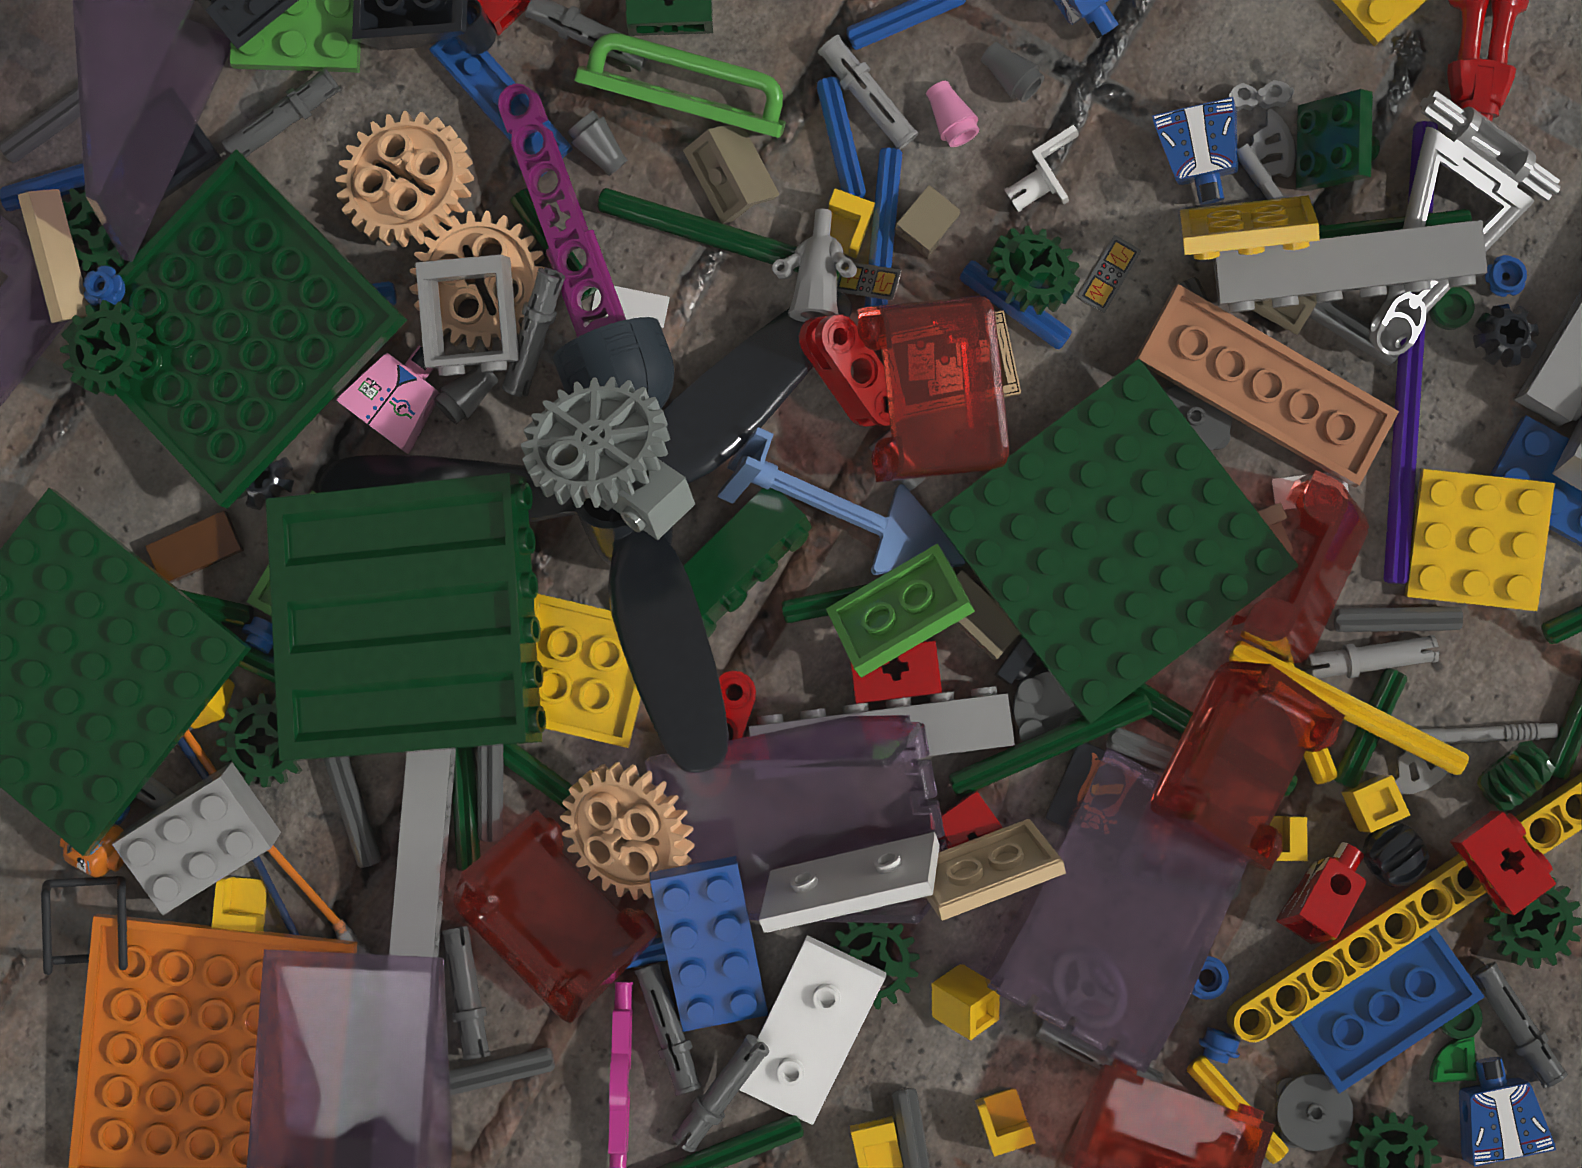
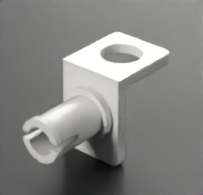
(1042, 179)

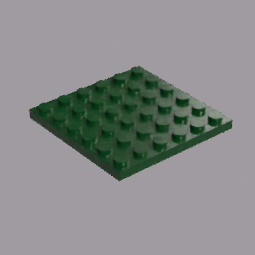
(248, 328)
(1114, 541)
(94, 670)

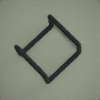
(48, 959)

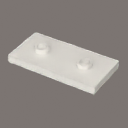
(850, 882)
(812, 1028)

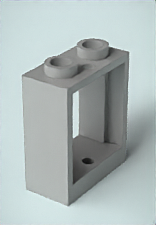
(429, 275)

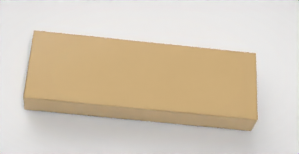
(54, 254)

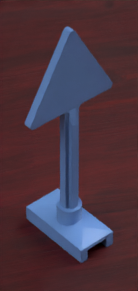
(902, 533)

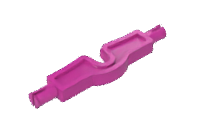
(619, 1075)

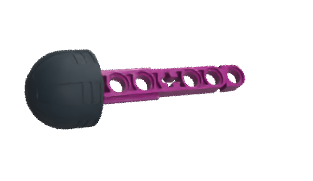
(609, 345)

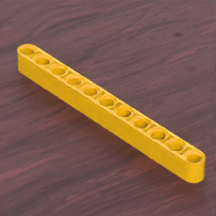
(1371, 927)

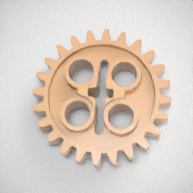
(425, 145)
(452, 293)
(625, 828)

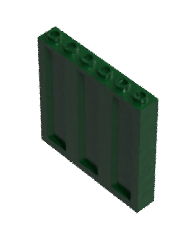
(405, 618)

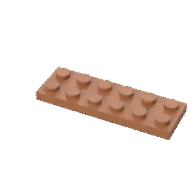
(1266, 386)

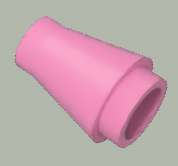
(953, 117)

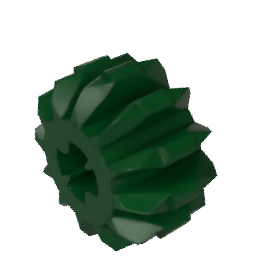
(1515, 775)

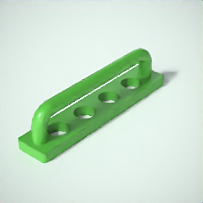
(595, 76)

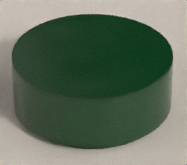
(1453, 309)
(1464, 1024)

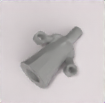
(817, 276)

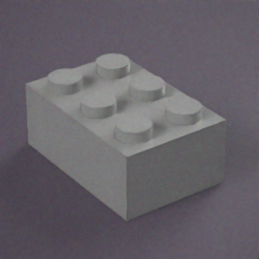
(197, 838)

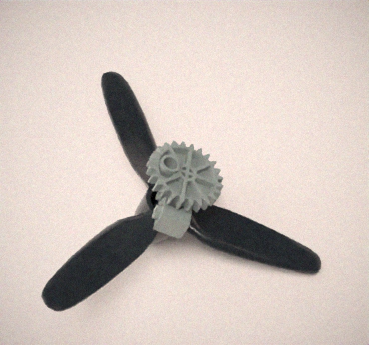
(627, 479)

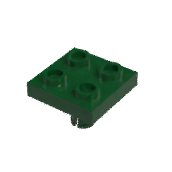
(1335, 140)

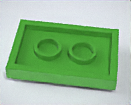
(304, 39)
(899, 610)

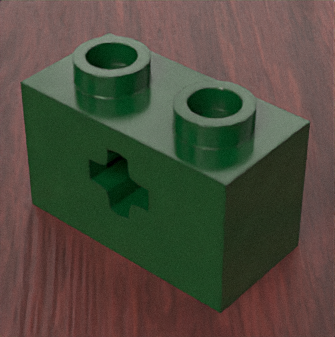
(656, 18)

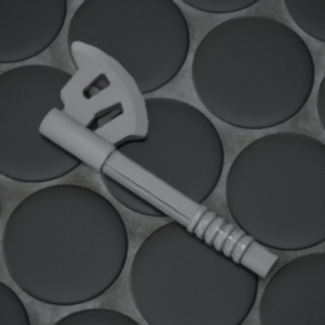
(1251, 156)
(1429, 777)

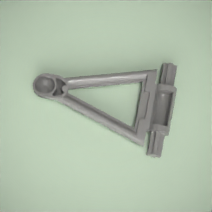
(1487, 161)

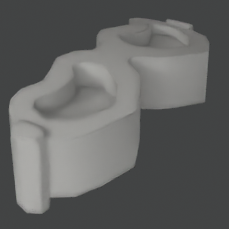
(1273, 94)

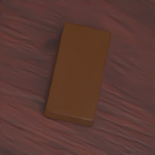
(195, 547)

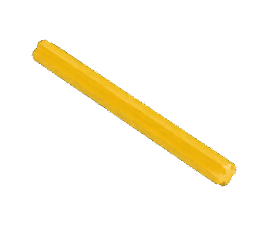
(1363, 714)

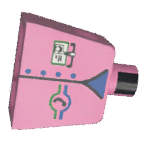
(393, 398)

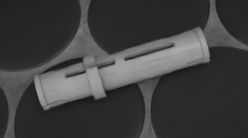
(837, 53)
(1353, 659)

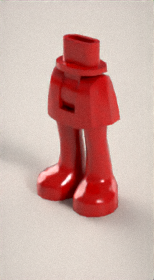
(1487, 81)

